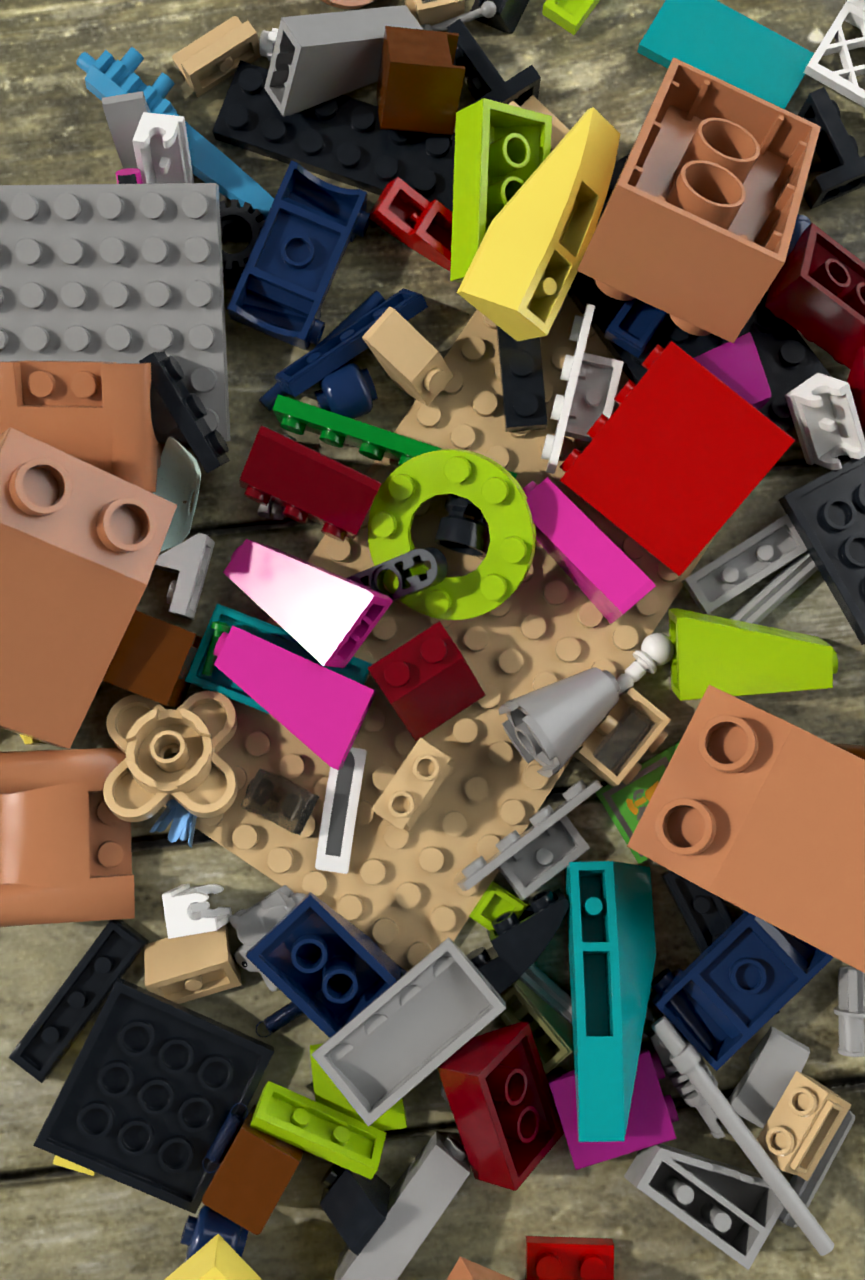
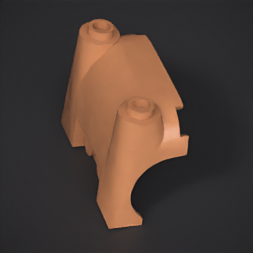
(86, 411)
(60, 841)

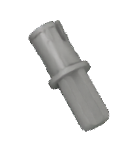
(851, 1012)

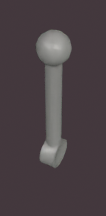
(487, 10)

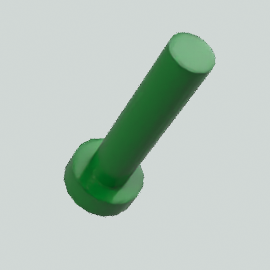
(219, 627)

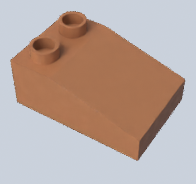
(703, 204)
(70, 580)
(765, 823)

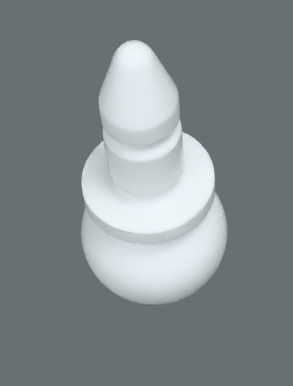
(654, 652)

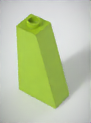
(744, 657)

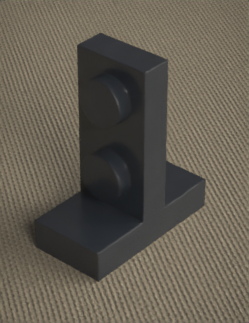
(483, 77)
(835, 149)

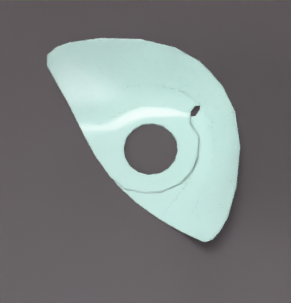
(176, 482)

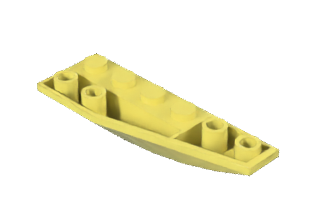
(544, 233)

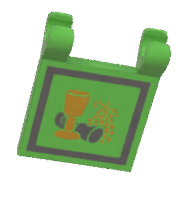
(628, 802)

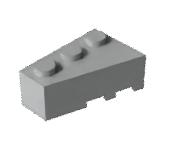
(713, 1198)

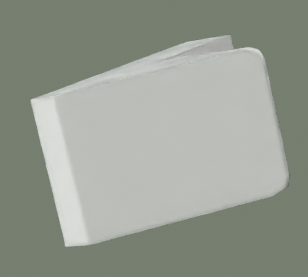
(191, 562)

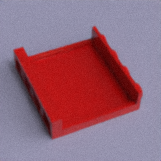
(674, 457)

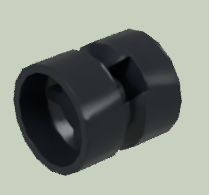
(463, 533)

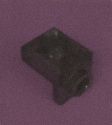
(279, 800)

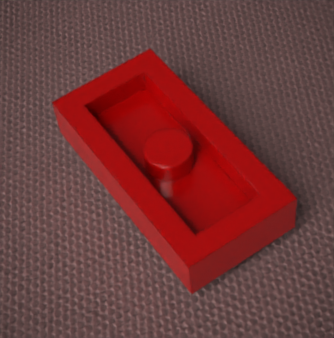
(569, 1258)

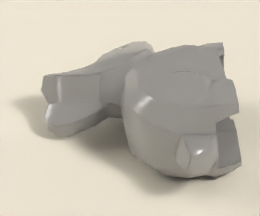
(258, 921)

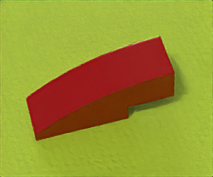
(415, 221)

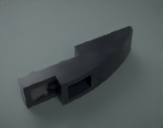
(520, 940)

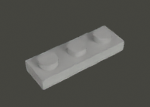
(745, 565)

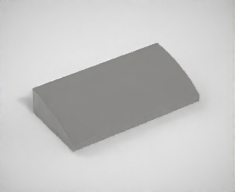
(409, 1031)

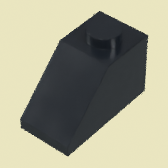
(354, 1205)

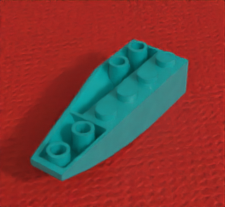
(610, 988)

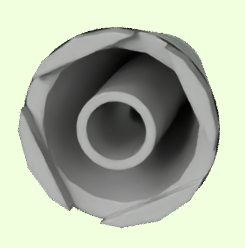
(559, 717)

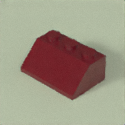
(822, 295)
(307, 485)
(502, 1104)

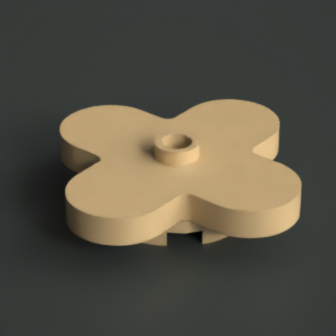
(192, 777)

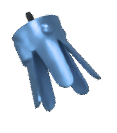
(182, 824)

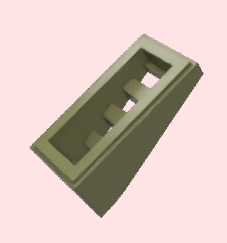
(553, 1023)

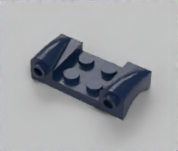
(298, 257)
(736, 986)

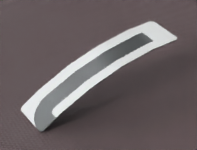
(340, 814)

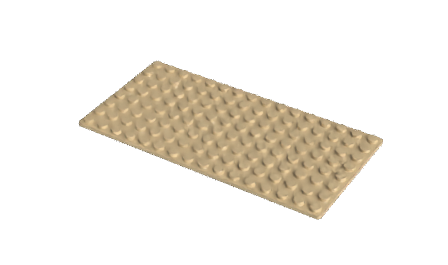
(405, 882)

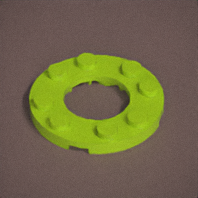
(501, 503)

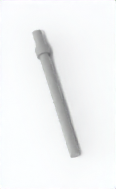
(687, 1061)

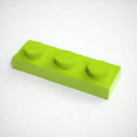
(319, 1130)

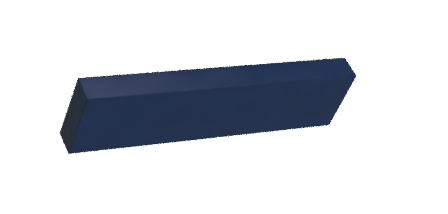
(344, 344)

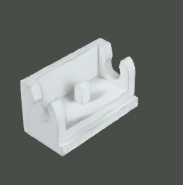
(162, 149)
(826, 421)
(189, 912)

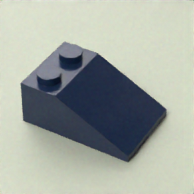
(324, 964)

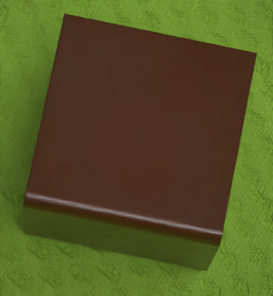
(418, 81)
(154, 660)
(252, 1177)

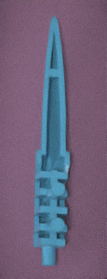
(112, 78)

